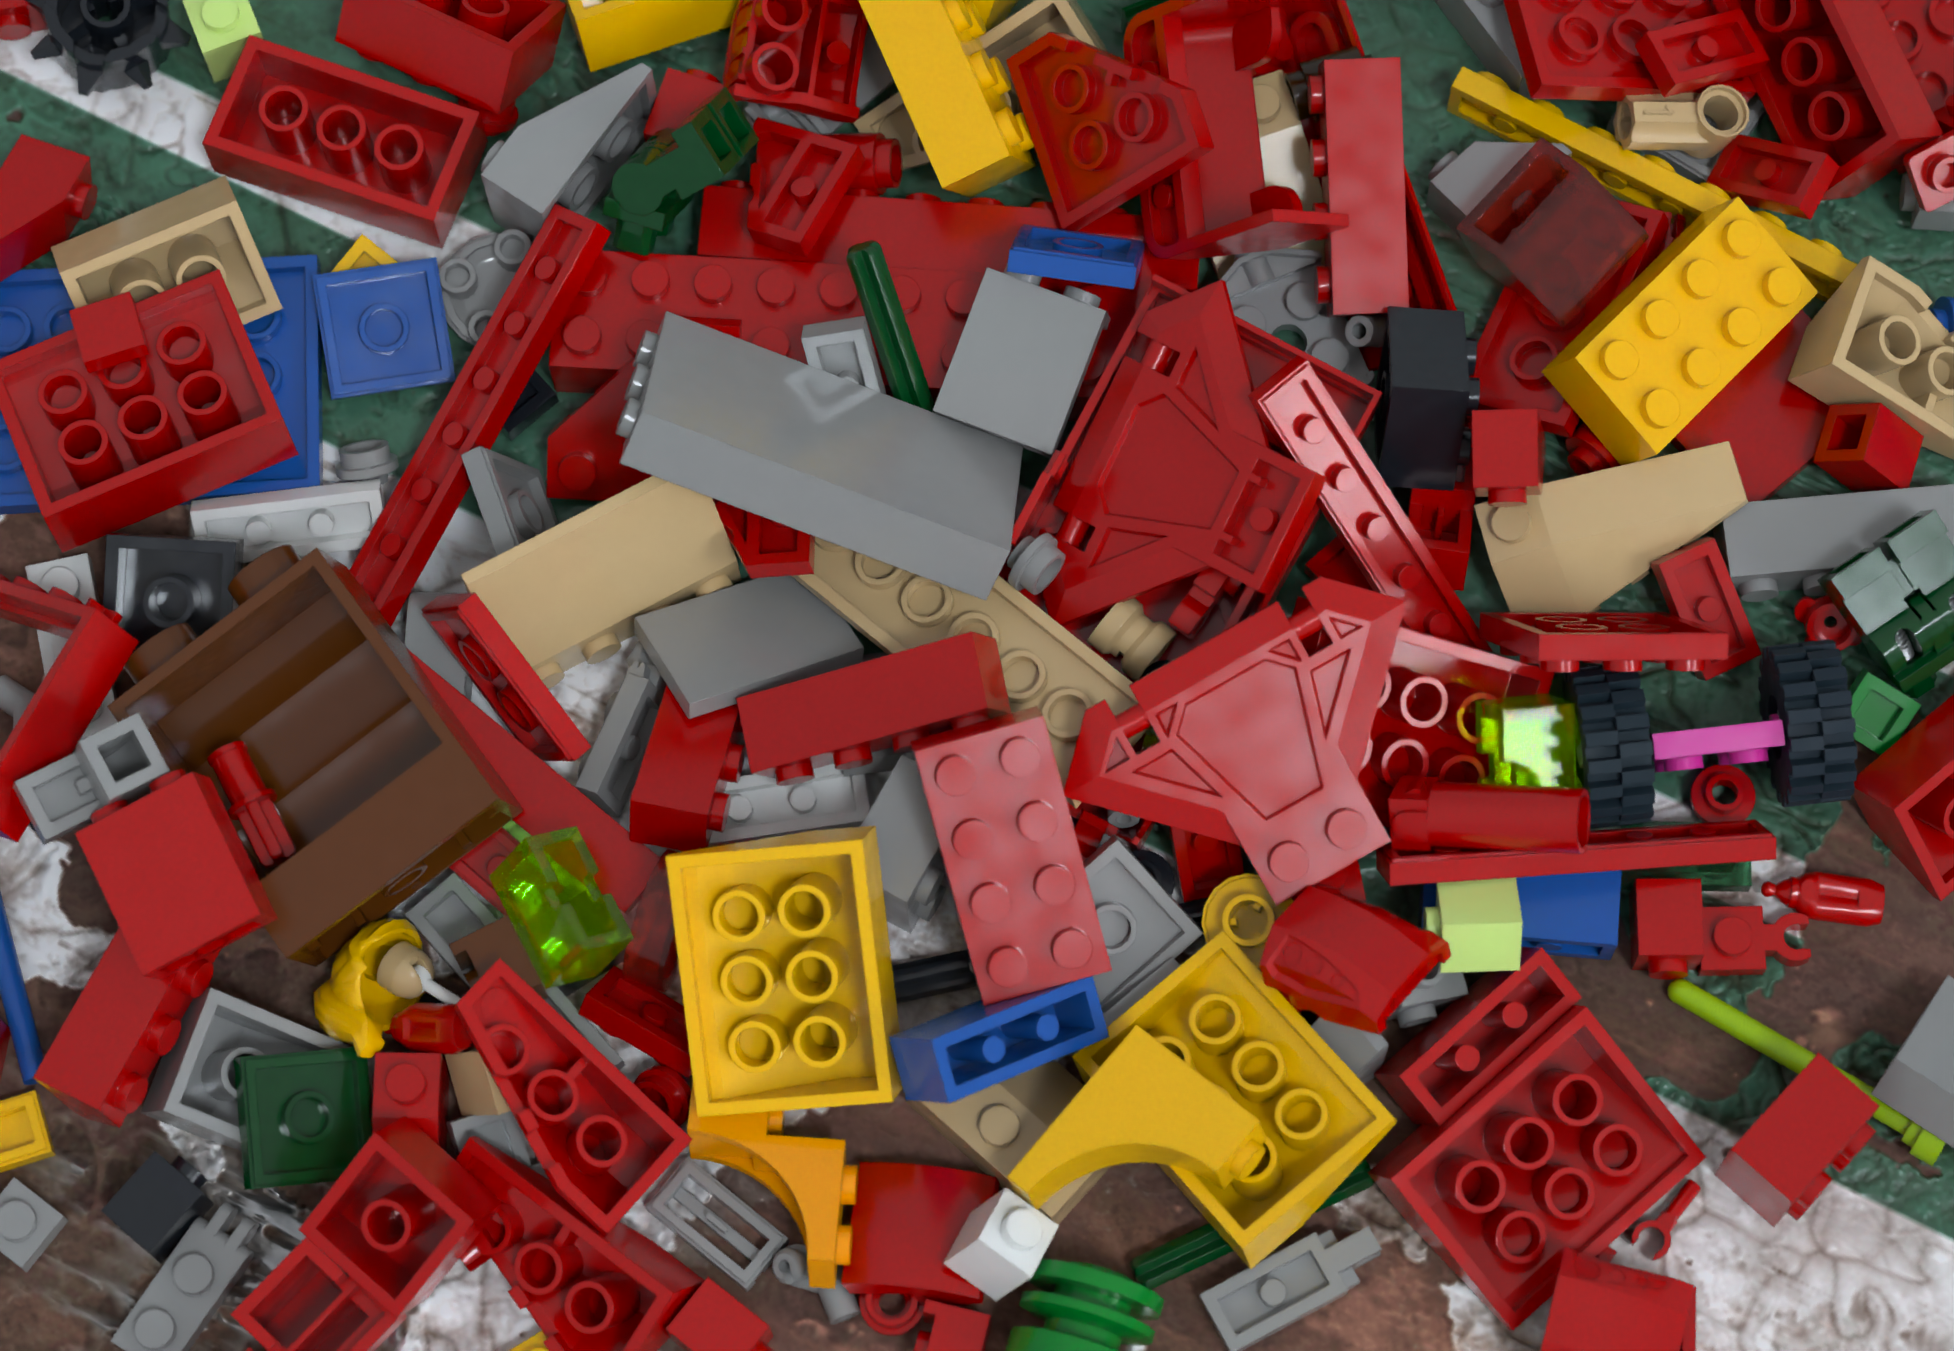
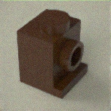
(489, 944)

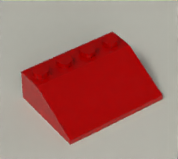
(147, 429)
(1430, 709)
(1539, 1162)

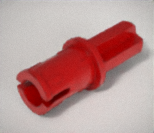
(252, 804)

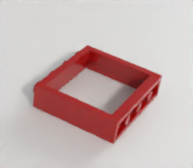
(69, 691)

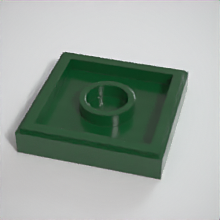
(301, 1115)

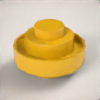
(1243, 912)

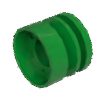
(1085, 1310)

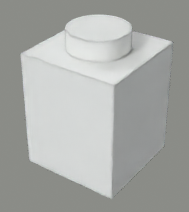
(1001, 1244)

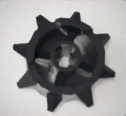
(112, 51)

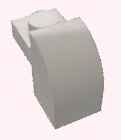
(103, 770)

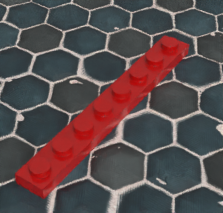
(477, 407)

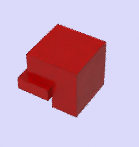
(314, 1307)

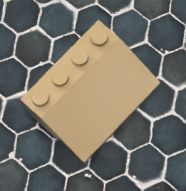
(586, 579)

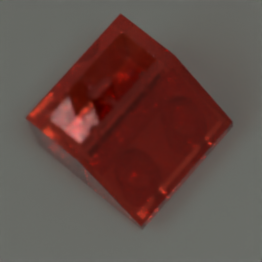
(1551, 232)

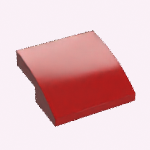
(906, 1227)

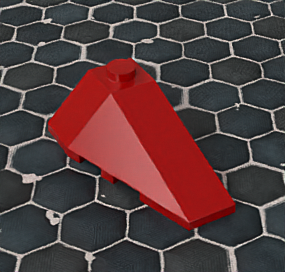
(577, 1110)
(570, 1277)

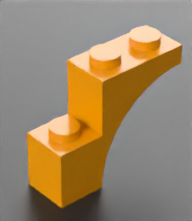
(800, 1171)

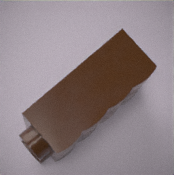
(342, 727)

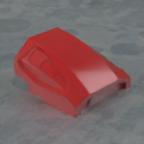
(797, 55)
(1347, 958)
(1614, 1308)

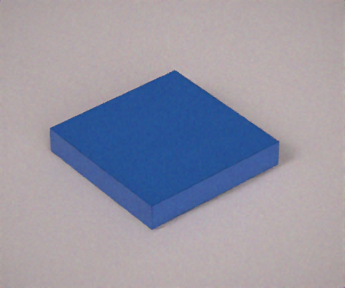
(1076, 256)
(383, 328)

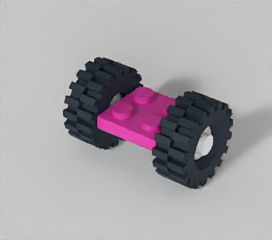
(1801, 738)

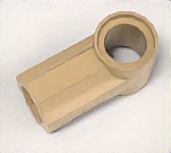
(1680, 122)

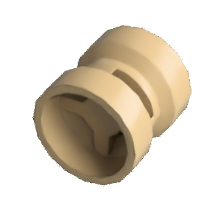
(1133, 635)

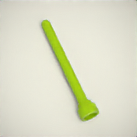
(1794, 1057)

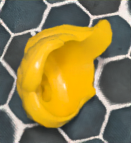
(351, 1002)

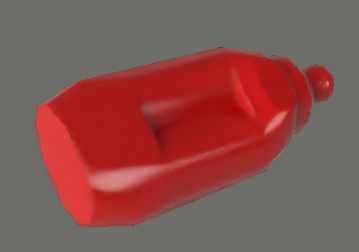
(1831, 897)
(430, 1029)

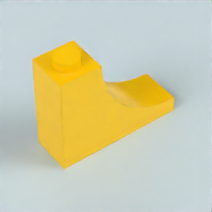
(1139, 1110)

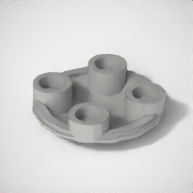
(478, 279)

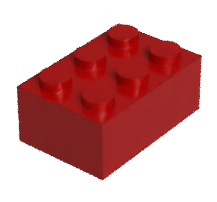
(465, 47)

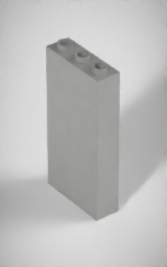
(821, 454)

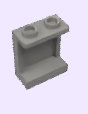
(1022, 360)

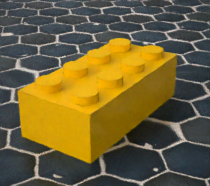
(952, 91)
(1680, 332)

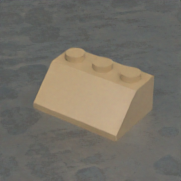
(168, 248)
(1005, 1122)

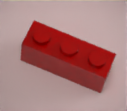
(685, 777)
(1477, 1038)

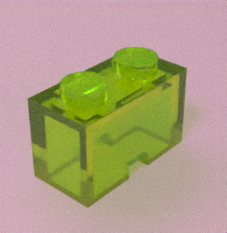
(1528, 740)
(559, 908)

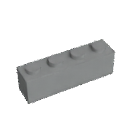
(1800, 539)

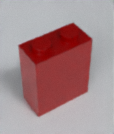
(175, 873)

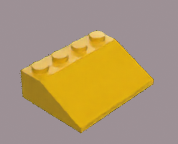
(786, 972)
(1277, 1068)

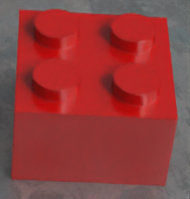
(1801, 1134)
(400, 1216)

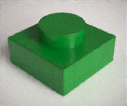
(1879, 711)

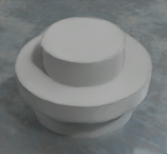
(366, 461)
(1035, 563)

